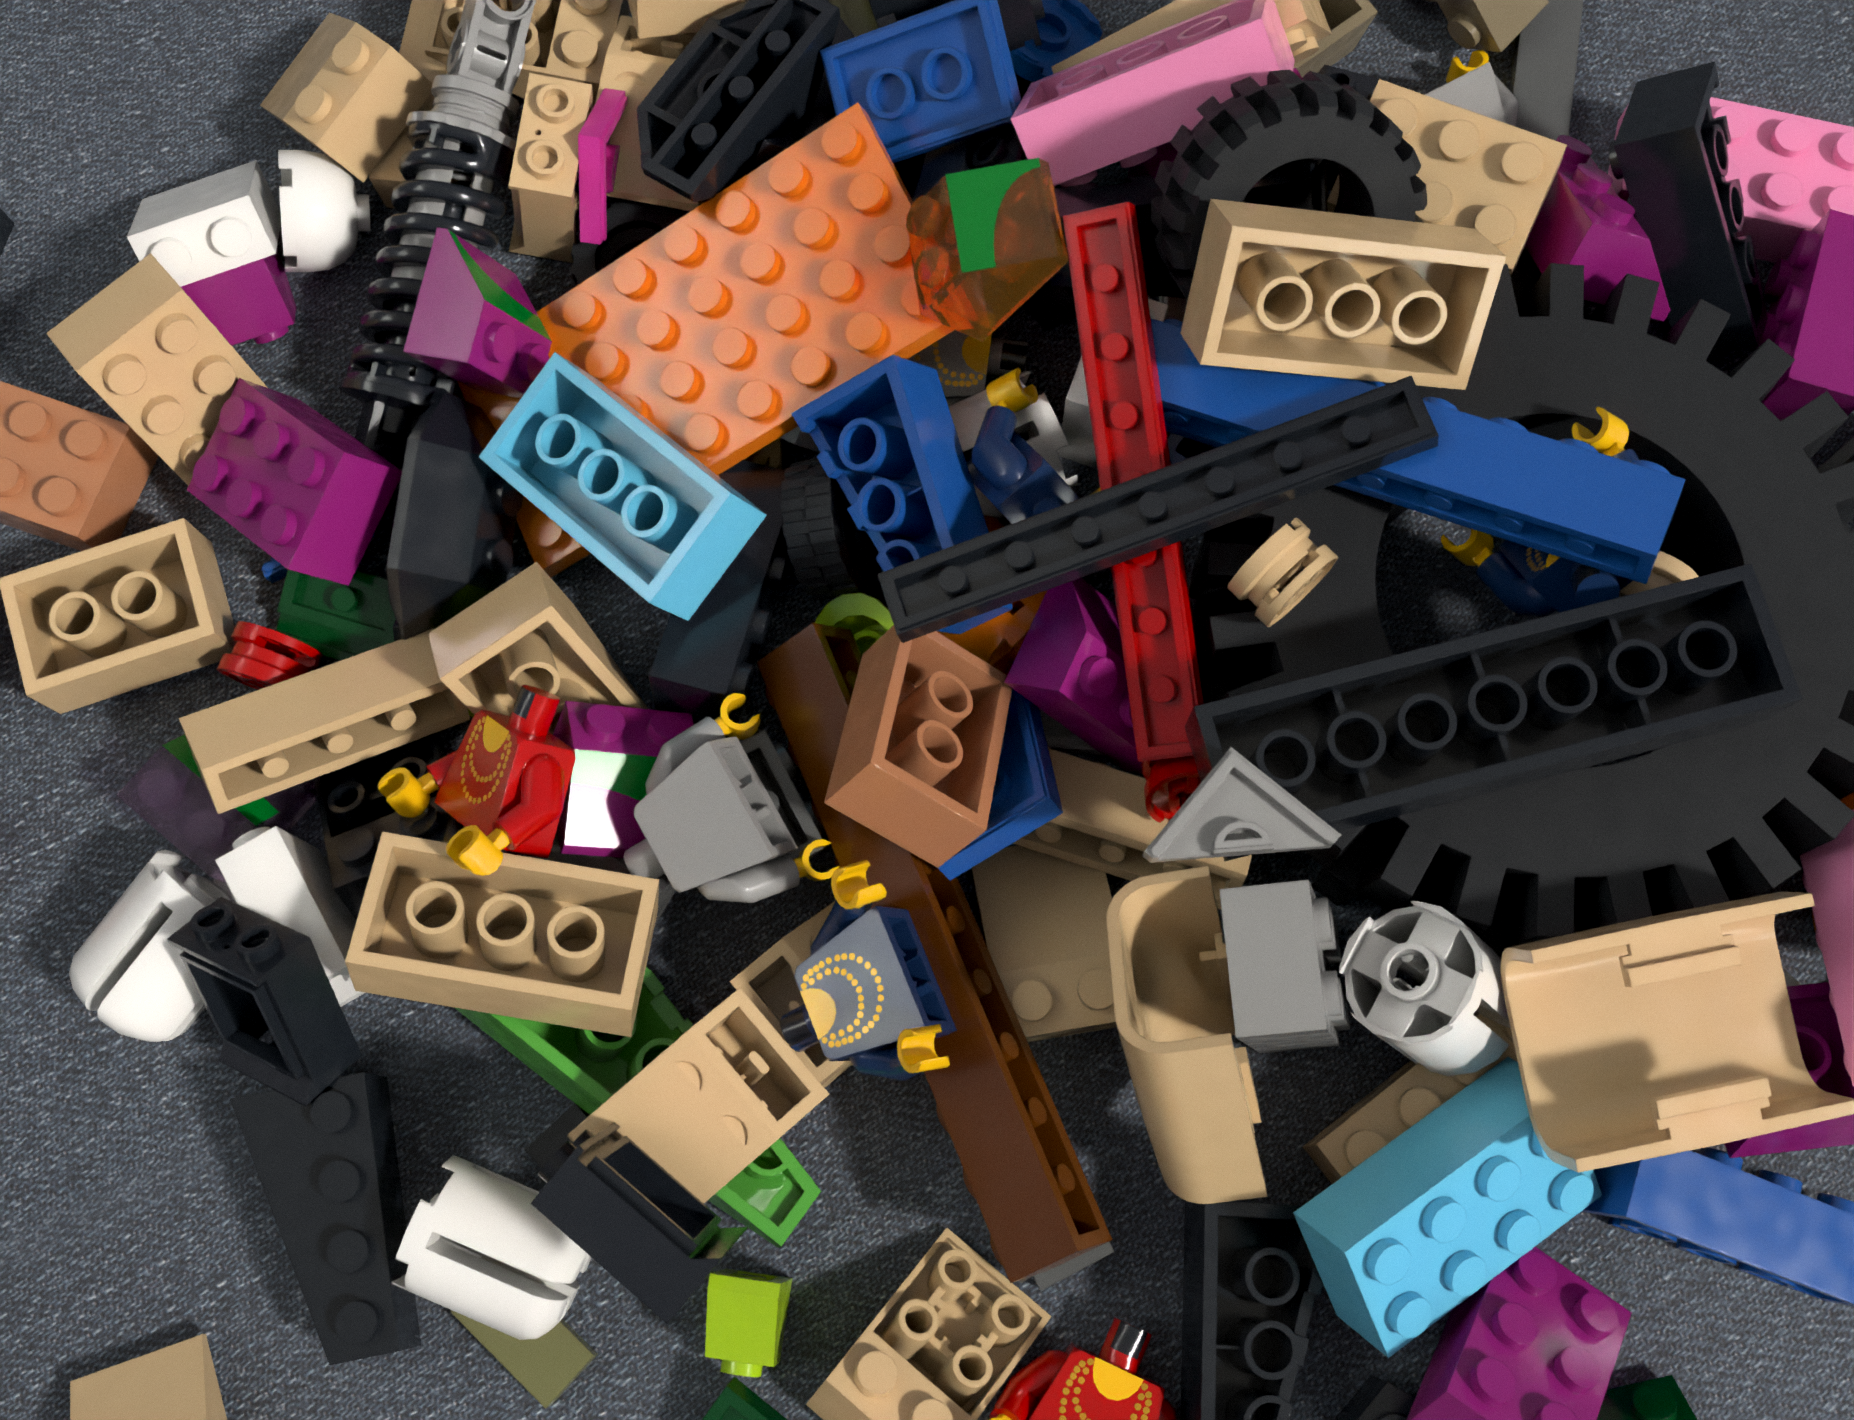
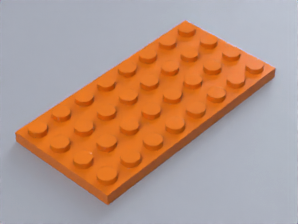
(745, 307)

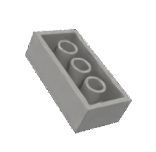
(1280, 967)

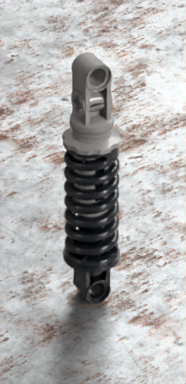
(458, 140)

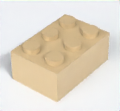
(1472, 167)
(154, 361)
(118, 616)

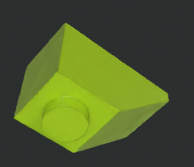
(746, 1320)

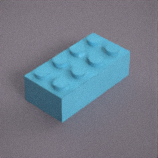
(622, 487)
(1439, 1212)

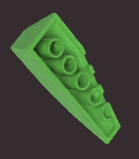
(594, 1065)

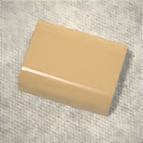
(1660, 1035)
(1178, 1038)

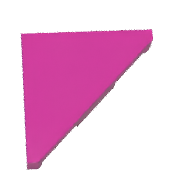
(598, 164)

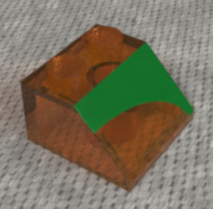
(985, 244)

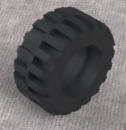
(1267, 129)

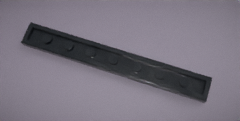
(1159, 509)

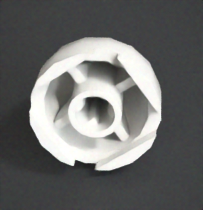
(318, 211)

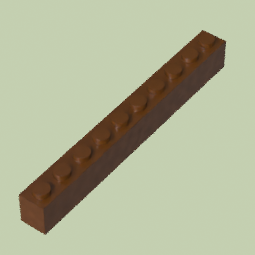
(992, 1091)

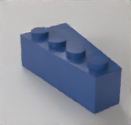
(898, 464)
(1736, 1218)

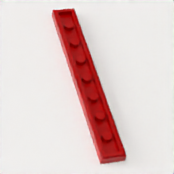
(1129, 444)

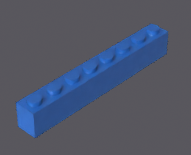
(1479, 476)

